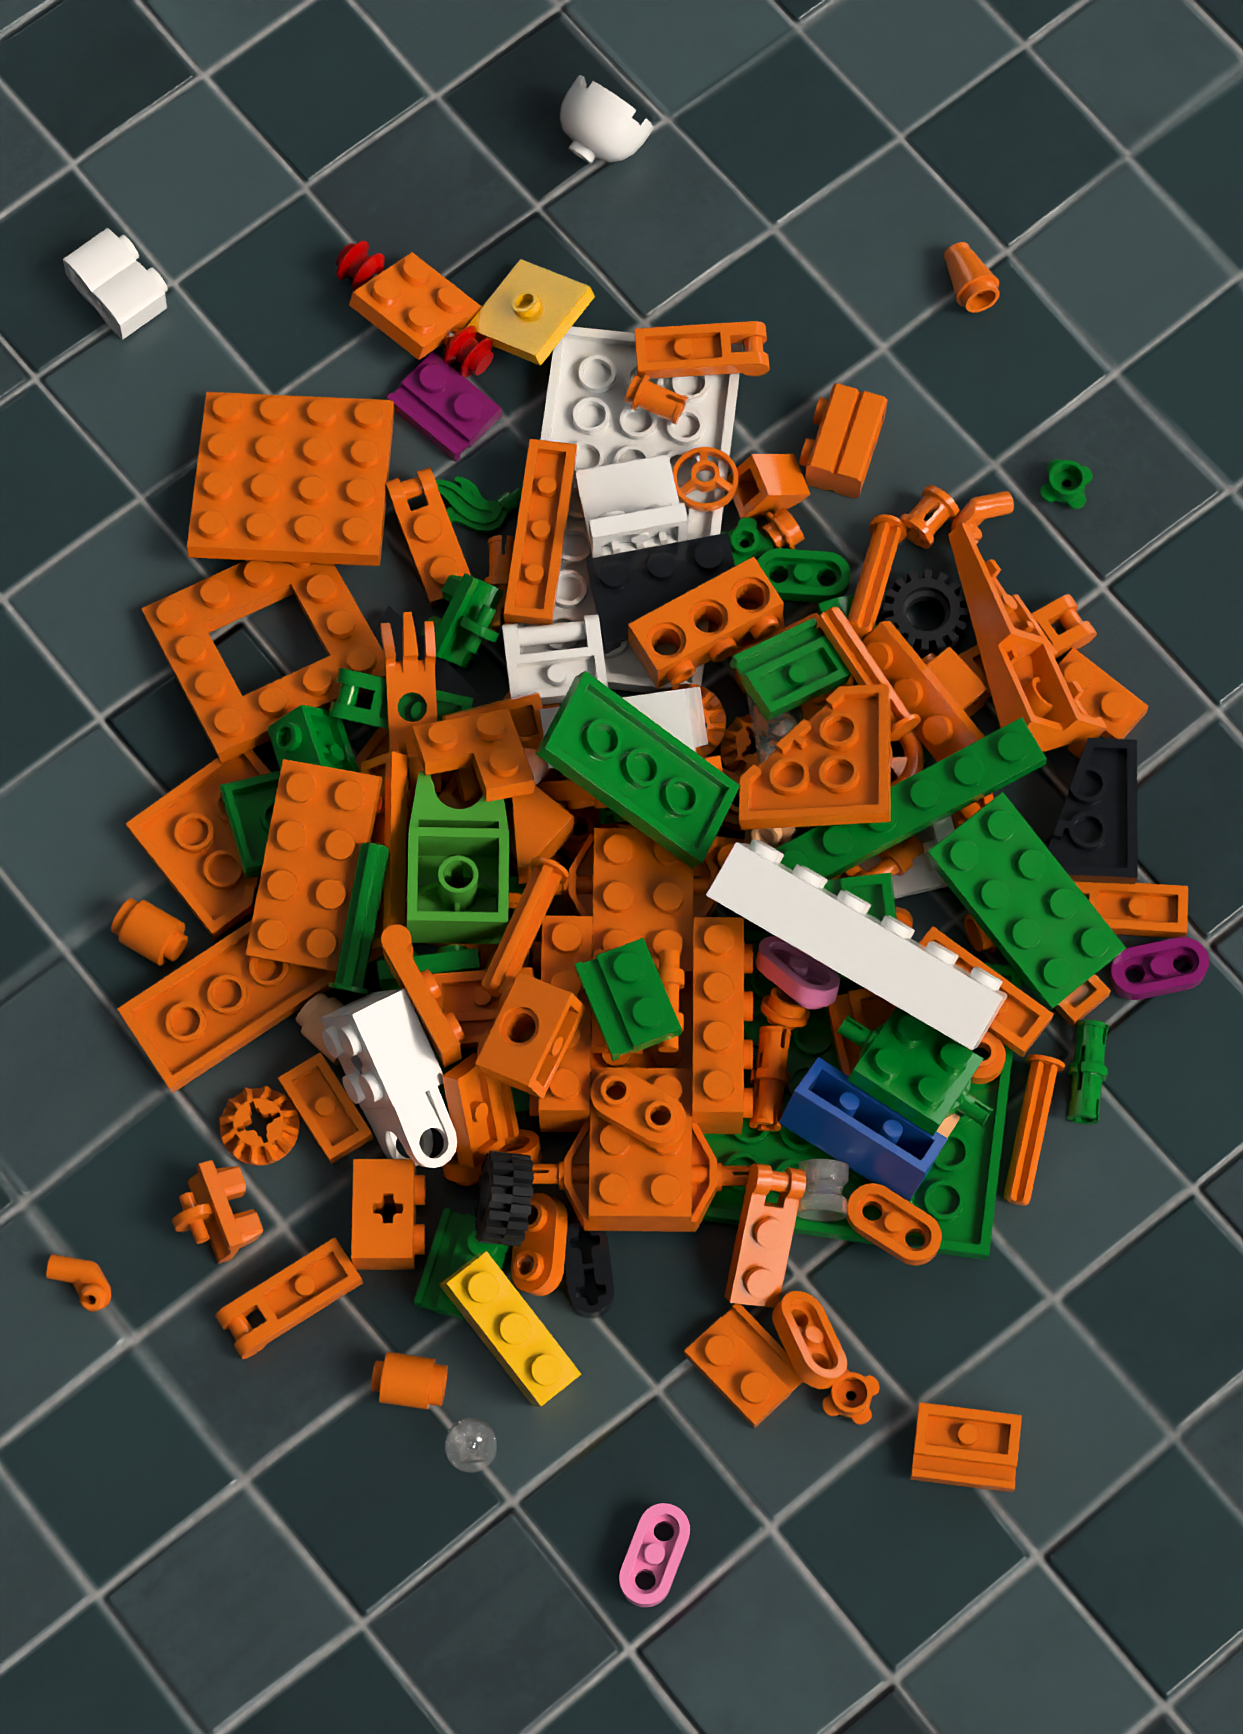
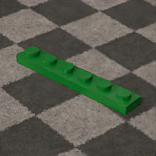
(921, 801)

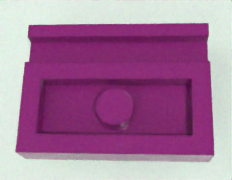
(444, 406)

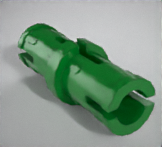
(1087, 1072)

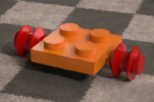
(415, 307)

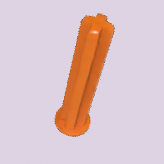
(886, 534)
(863, 666)
(524, 924)
(1031, 1127)

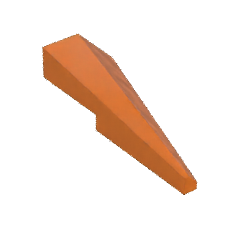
(1018, 655)

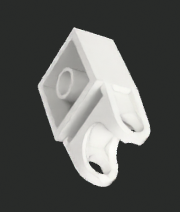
(392, 1074)

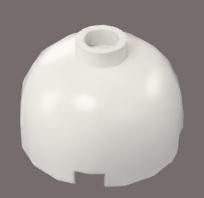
(600, 123)

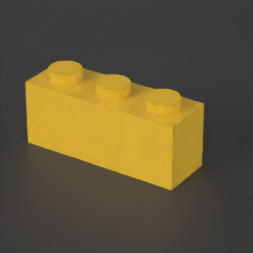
(510, 1329)

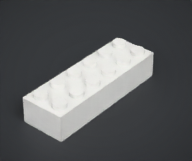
(857, 944)

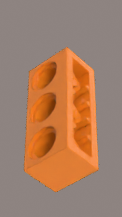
(714, 602)

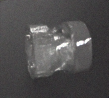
(823, 1190)

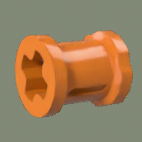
(942, 508)

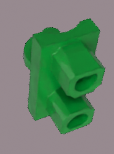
(465, 619)

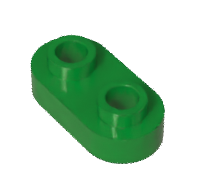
(803, 571)

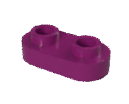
(1156, 967)

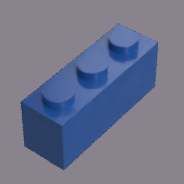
(861, 1130)

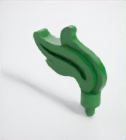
(472, 510)

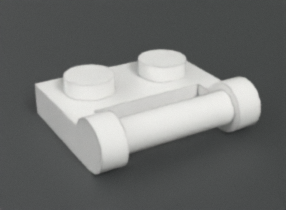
(553, 671)

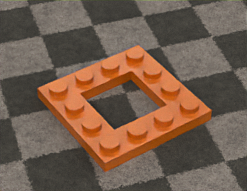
(242, 722)

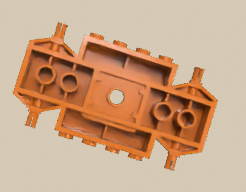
(624, 892)

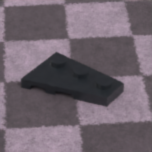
(647, 578)
(1099, 817)

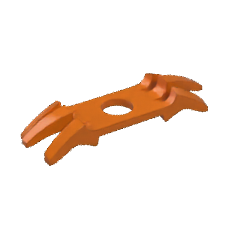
(409, 677)

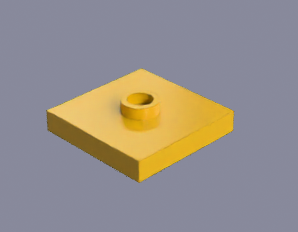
(531, 311)

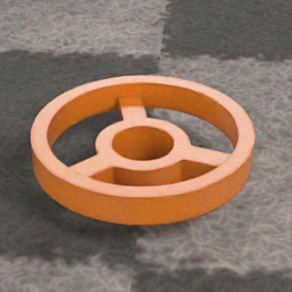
(716, 482)

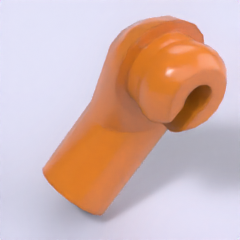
(982, 508)

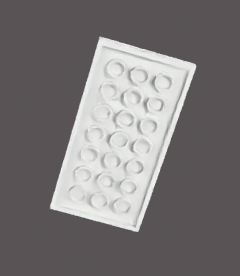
(588, 409)

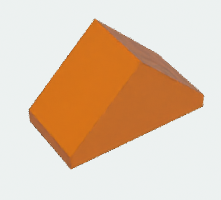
(540, 829)

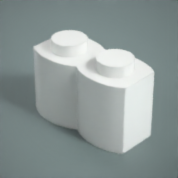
(116, 283)

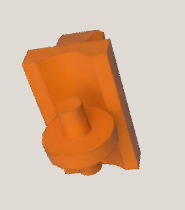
(210, 1215)

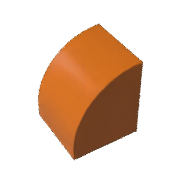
(768, 484)

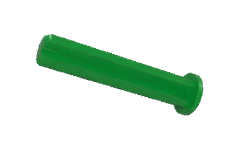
(361, 918)

